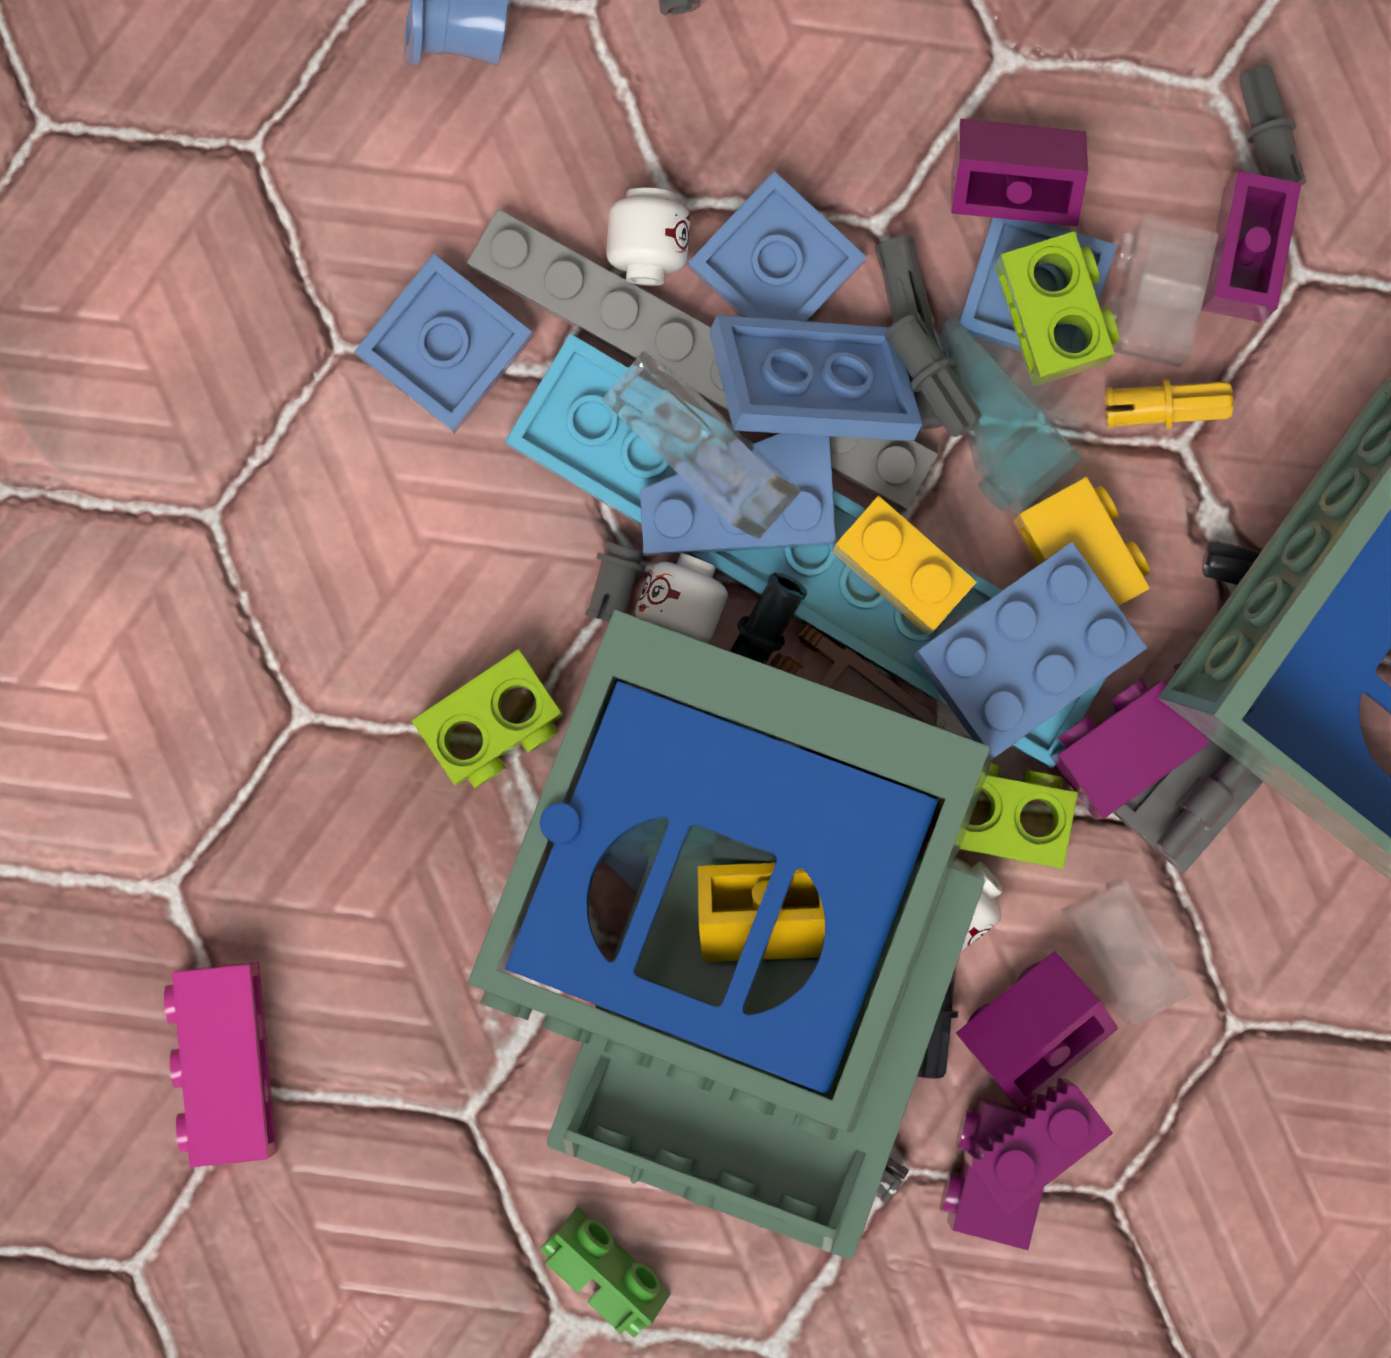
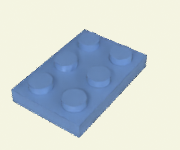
(813, 379)
(1030, 650)

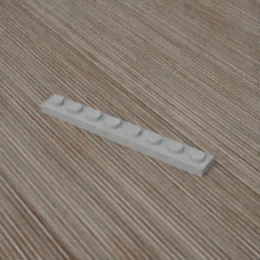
(639, 321)

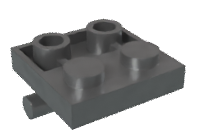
(1190, 805)

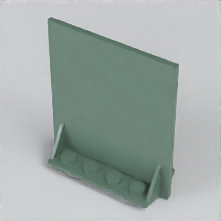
(731, 1155)

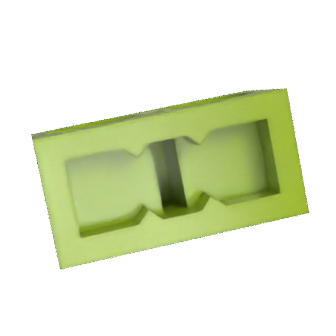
(1039, 311)
(481, 705)
(1002, 831)

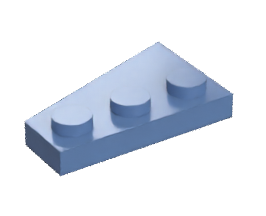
(683, 522)

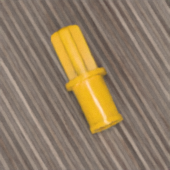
(1169, 404)

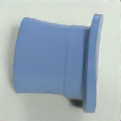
(456, 28)

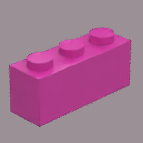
(221, 1064)

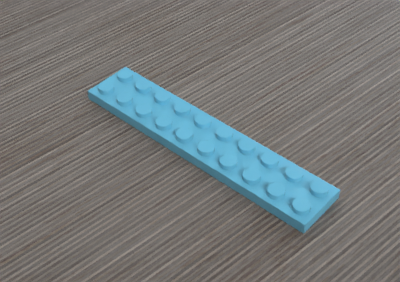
(596, 451)

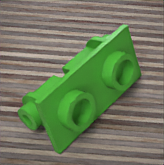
(628, 1290)

